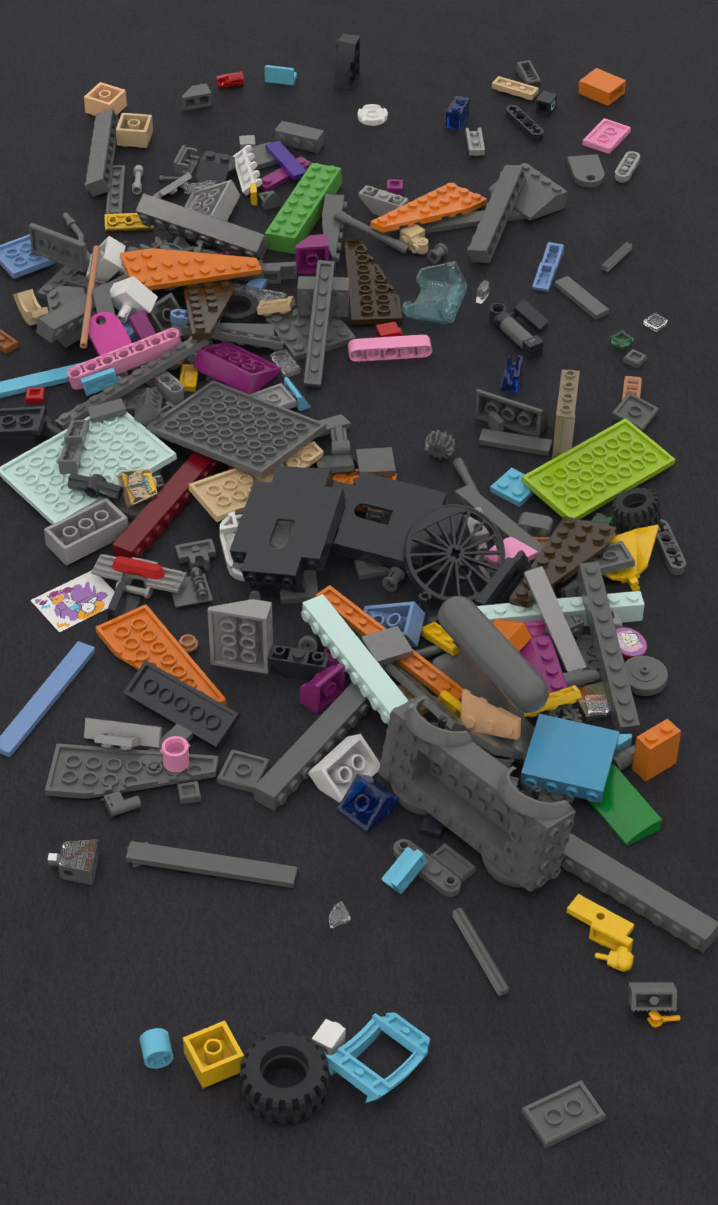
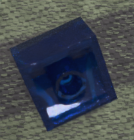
(367, 802)

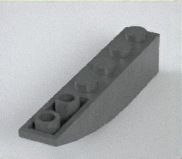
(333, 227)

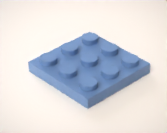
(18, 258)

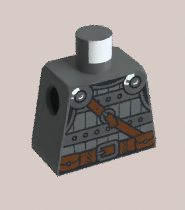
(77, 860)

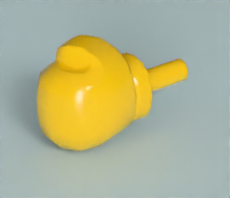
(620, 959)

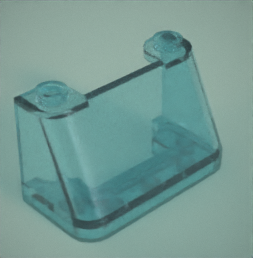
(440, 294)

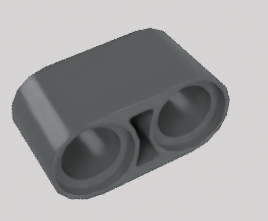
(536, 524)

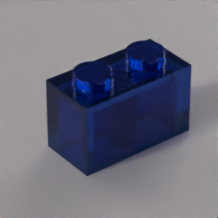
(457, 112)

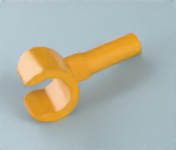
(657, 1020)

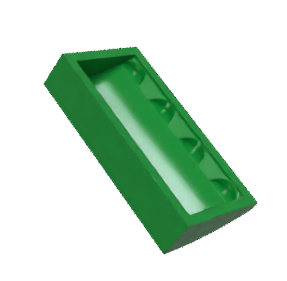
(626, 809)

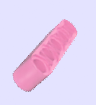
(389, 348)

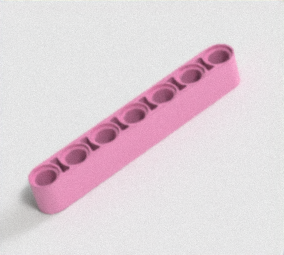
(126, 357)

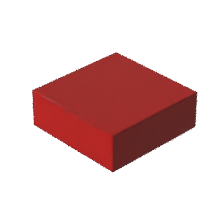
(35, 395)

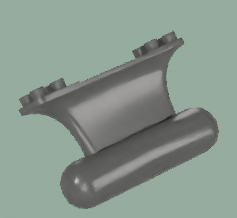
(490, 666)

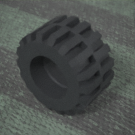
(636, 509)

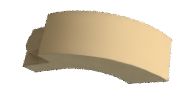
(29, 307)

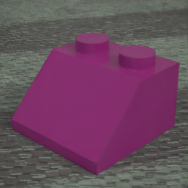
(309, 252)
(323, 688)

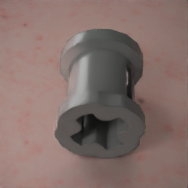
(437, 253)
(376, 515)
(393, 579)

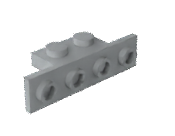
(122, 734)

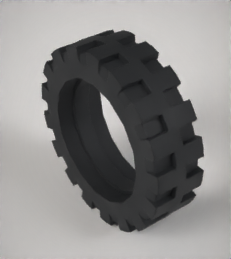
(247, 317)

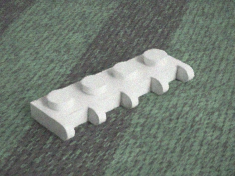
(245, 169)

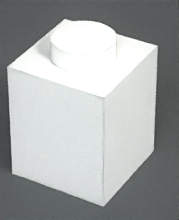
(330, 1037)

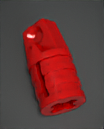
(231, 79)

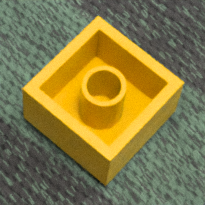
(213, 1054)

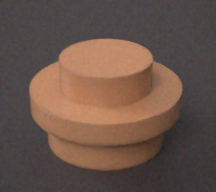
(188, 643)

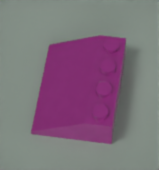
(235, 367)
(542, 656)

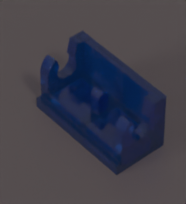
(512, 375)

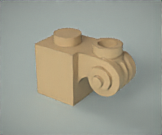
(415, 238)

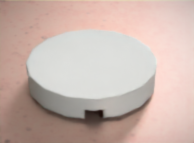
(372, 115)

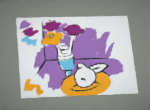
(75, 601)

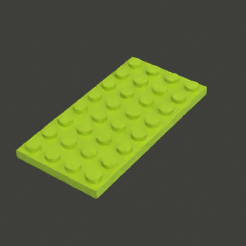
(598, 470)

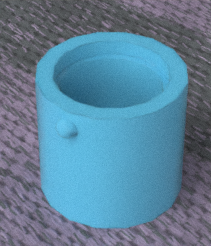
(156, 1048)

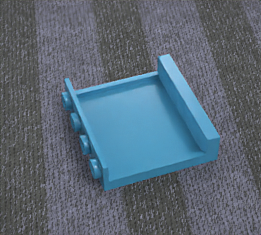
(569, 758)

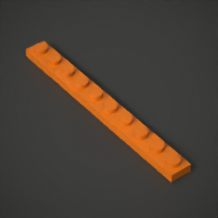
(415, 665)

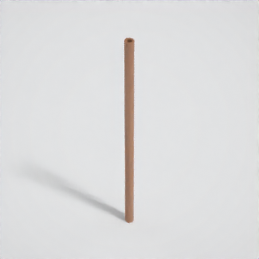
(89, 298)

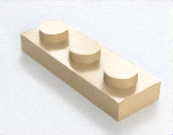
(515, 88)

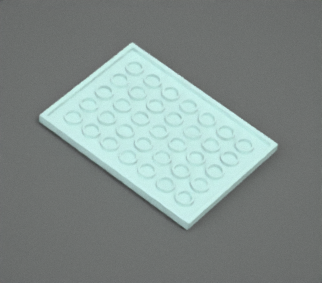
(108, 449)

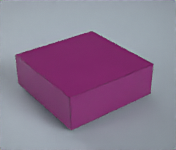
(394, 186)

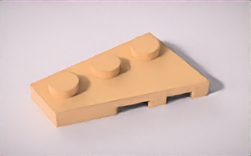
(488, 719)

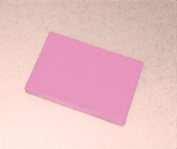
(606, 136)

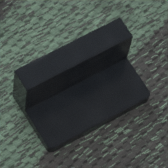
(122, 602)

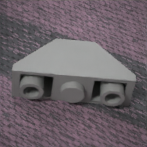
(381, 201)

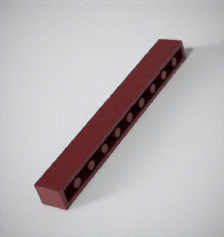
(163, 507)

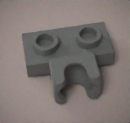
(196, 553)

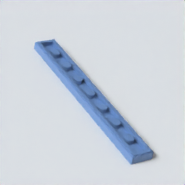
(45, 698)

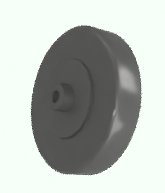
(646, 675)

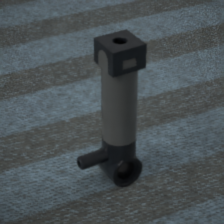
(531, 345)

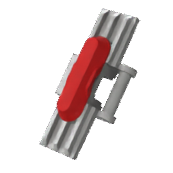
(127, 569)

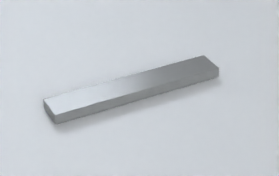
(554, 619)

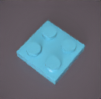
(511, 488)

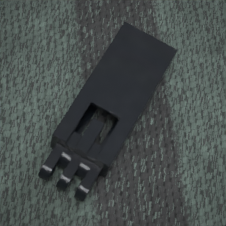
(504, 580)

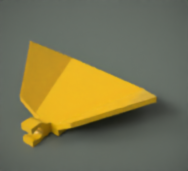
(640, 545)

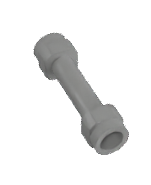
(137, 186)

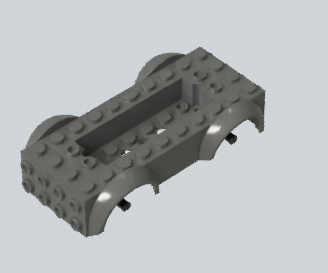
(474, 798)

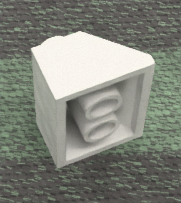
(339, 768)

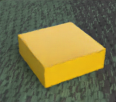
(253, 193)

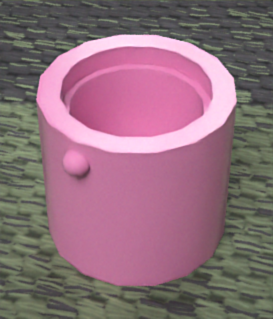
(175, 754)

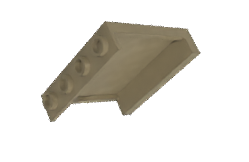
(565, 412)

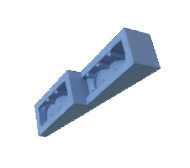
(548, 267)

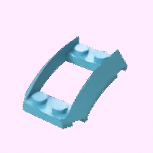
(363, 1078)

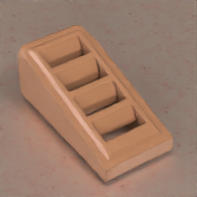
(632, 385)

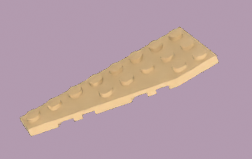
(230, 489)

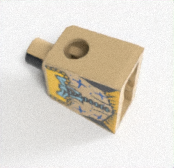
(138, 485)

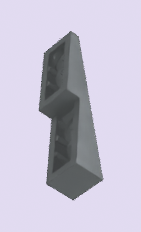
(74, 444)

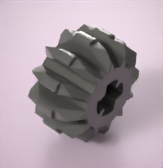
(439, 444)

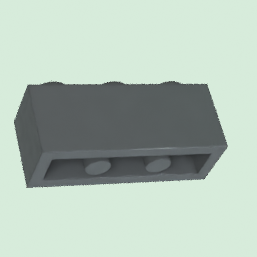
(299, 136)

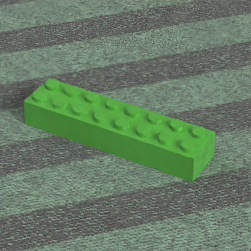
(303, 208)

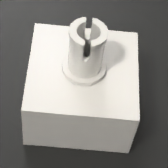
(109, 260)
(131, 297)

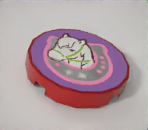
(631, 642)

